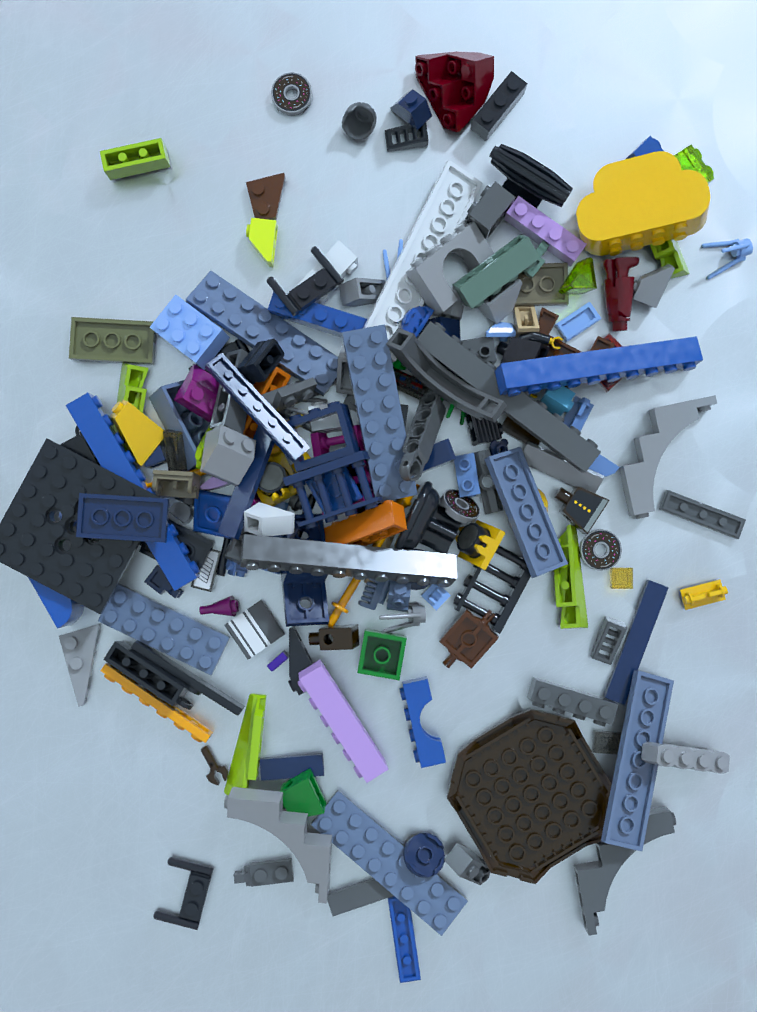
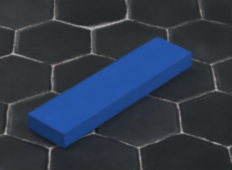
(404, 941)

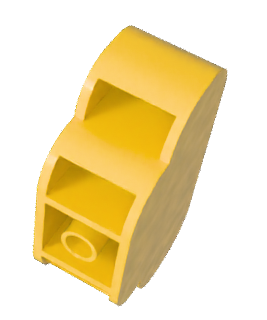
(642, 204)

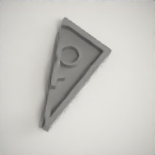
(79, 656)

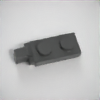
(266, 873)

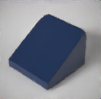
(157, 458)

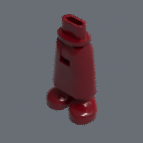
(619, 290)

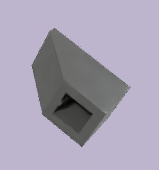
(467, 864)

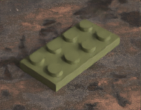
(112, 340)

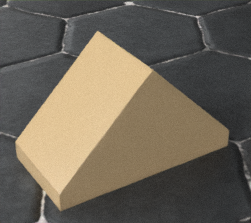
(525, 320)

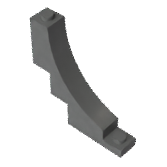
(597, 876)

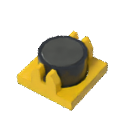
(273, 483)
(478, 543)

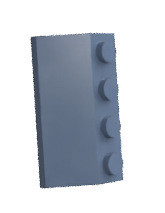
(179, 418)

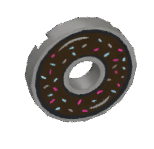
(289, 82)
(460, 509)
(612, 546)

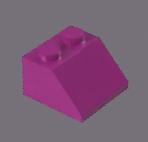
(198, 392)

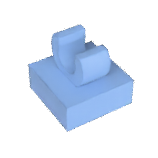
(435, 596)

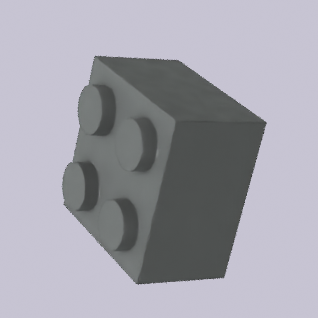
(490, 209)

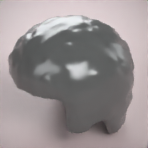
(359, 120)

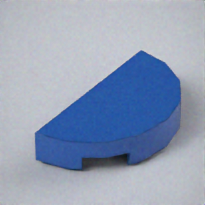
(416, 319)

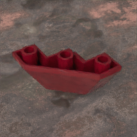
(455, 84)

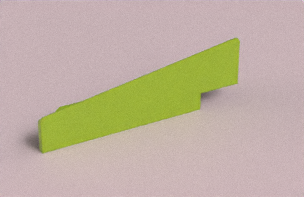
(671, 254)
(130, 387)
(569, 583)
(248, 747)

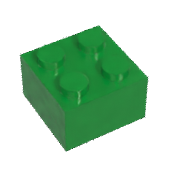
(382, 654)

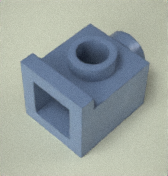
(398, 596)

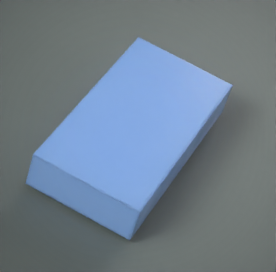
(577, 322)

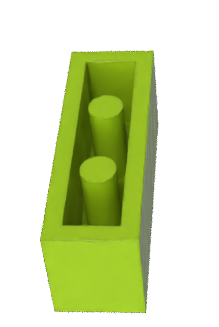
(135, 159)

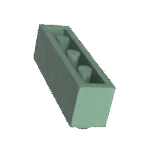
(496, 271)

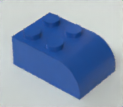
(60, 608)

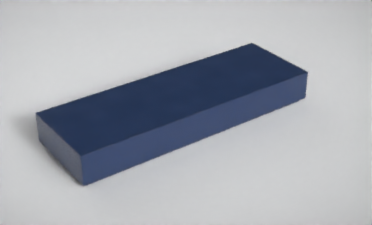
(290, 766)

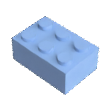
(189, 332)

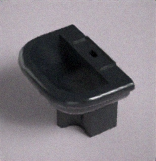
(428, 523)

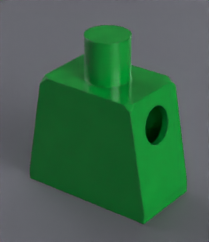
(303, 795)

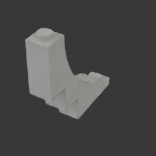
(666, 425)
(266, 811)

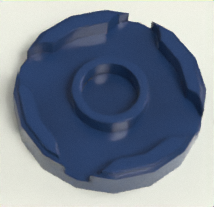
(424, 855)

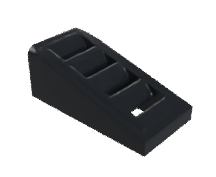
(408, 144)

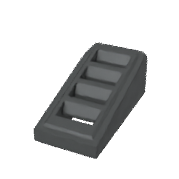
(619, 634)

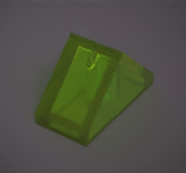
(580, 279)

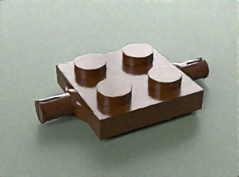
(469, 638)

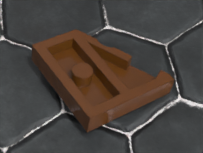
(266, 195)

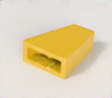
(137, 430)

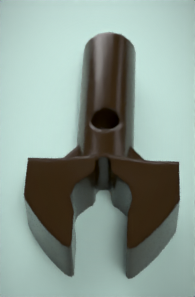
(214, 767)

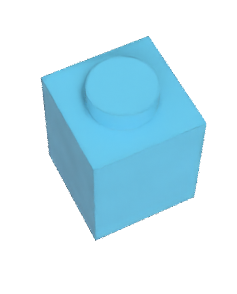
(558, 400)

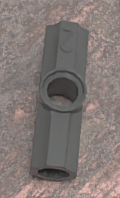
(490, 497)

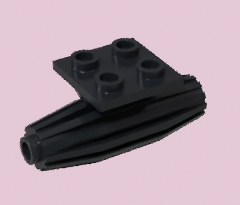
(529, 177)

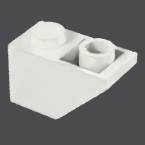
(268, 520)

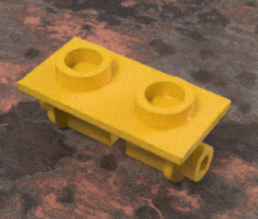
(703, 594)

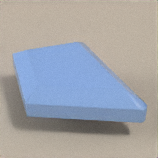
(502, 330)

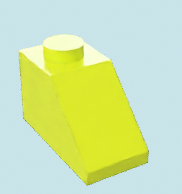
(263, 238)

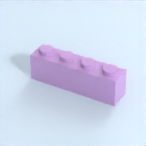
(542, 228)

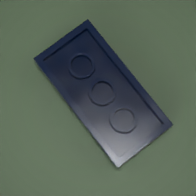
(122, 517)

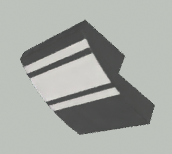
(254, 629)

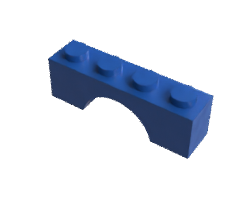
(429, 748)

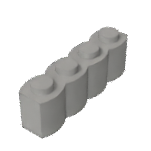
(685, 757)

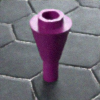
(226, 606)

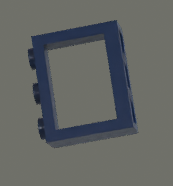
(347, 427)

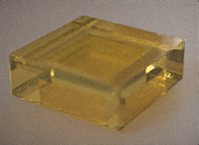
(621, 578)

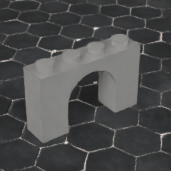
(428, 272)

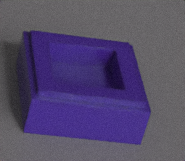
(276, 662)

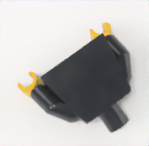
(526, 347)

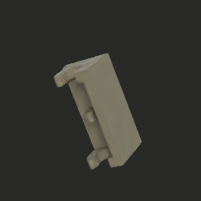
(176, 484)

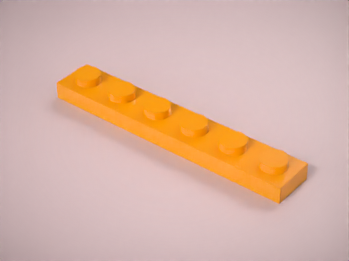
(180, 718)

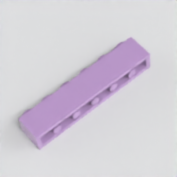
(342, 720)

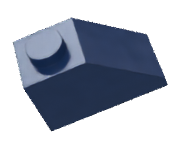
(412, 109)

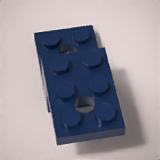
(305, 586)

